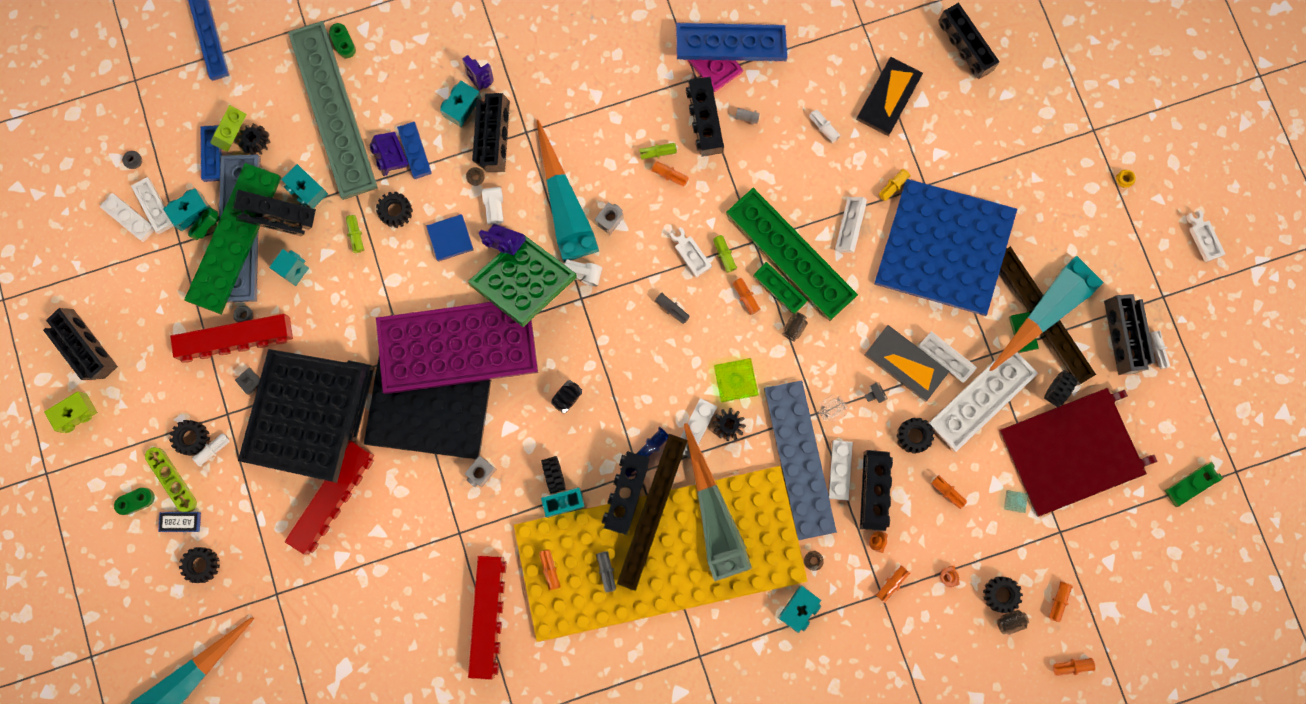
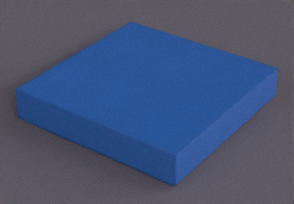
(450, 237)

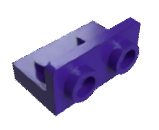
(480, 76)
(388, 152)
(502, 239)

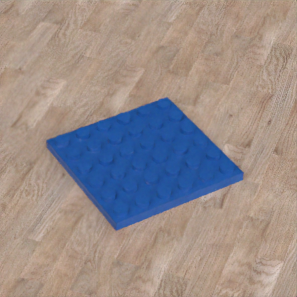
(946, 247)

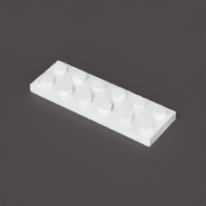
(981, 401)

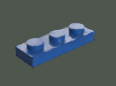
(414, 150)
(210, 155)

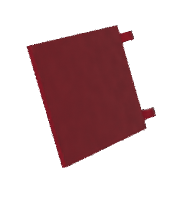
(1074, 451)

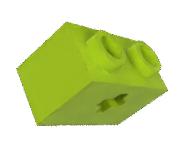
(228, 128)
(61, 414)

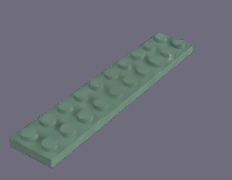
(333, 110)

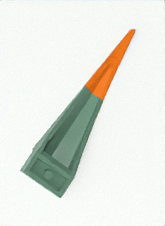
(723, 541)

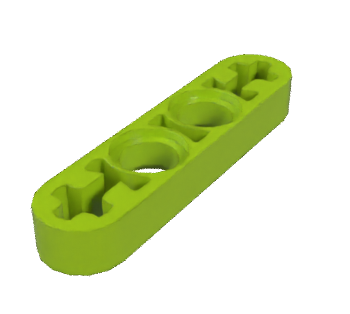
(173, 477)

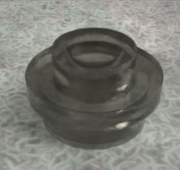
(475, 171)
(820, 561)

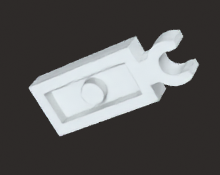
(1205, 237)
(691, 253)

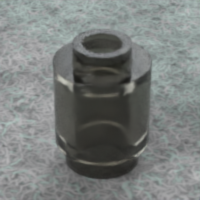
(795, 326)
(1012, 622)

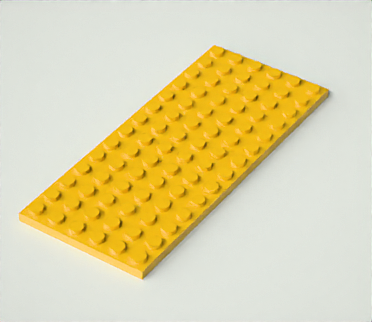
(677, 563)

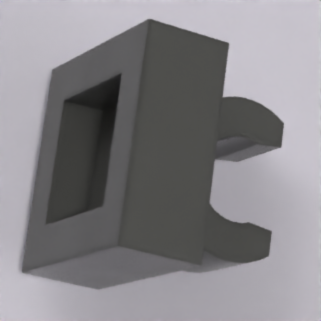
(248, 381)
(877, 393)

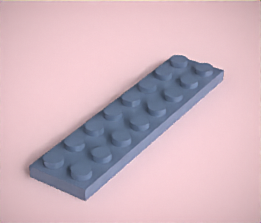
(246, 285)
(800, 460)

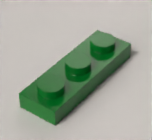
(780, 288)

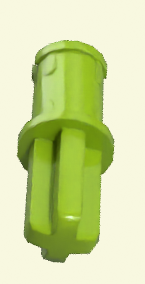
(658, 150)
(354, 234)
(724, 253)

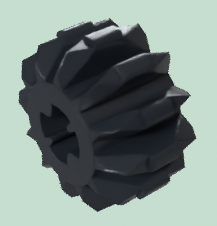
(249, 134)
(566, 396)
(722, 421)

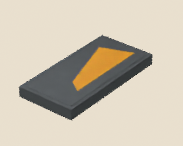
(906, 363)

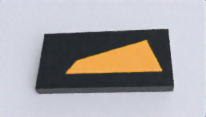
(889, 96)

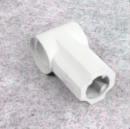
(493, 202)
(586, 273)

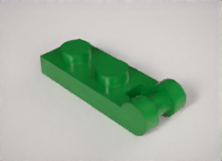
(1193, 484)

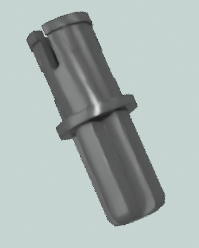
(672, 308)
(606, 571)

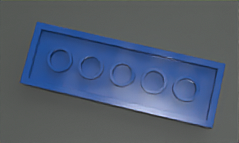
(731, 42)

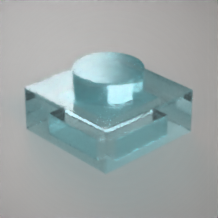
(1015, 501)

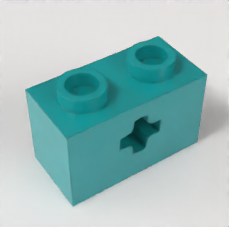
(460, 112)
(296, 179)
(180, 215)
(289, 266)
(563, 502)
(789, 613)

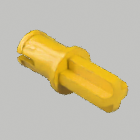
(894, 185)

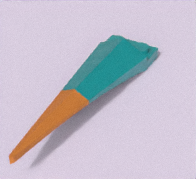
(571, 225)
(1068, 290)
(182, 682)

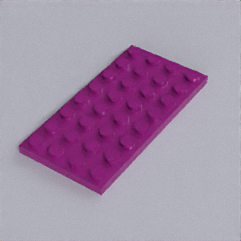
(452, 347)

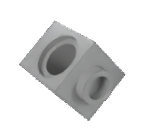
(606, 225)
(488, 469)

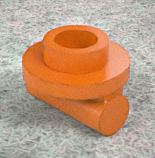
(878, 541)
(950, 576)

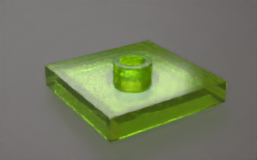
(736, 380)

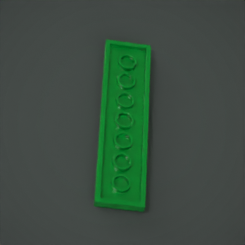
(229, 244)
(791, 254)

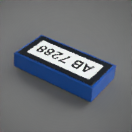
(179, 521)

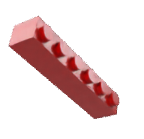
(231, 337)
(328, 500)
(486, 617)

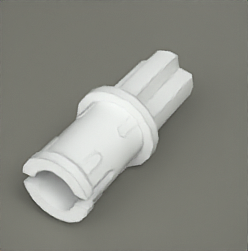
(824, 126)
(1159, 349)
(211, 449)

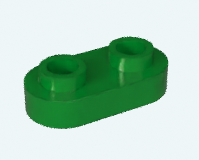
(341, 39)
(203, 223)
(133, 501)

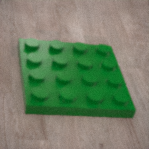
(522, 282)

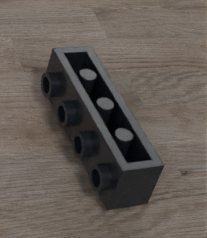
(968, 41)

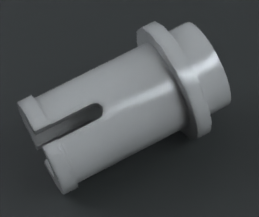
(747, 115)

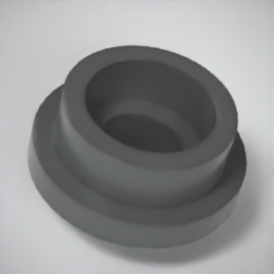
(137, 161)
(239, 311)

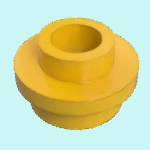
(1130, 177)

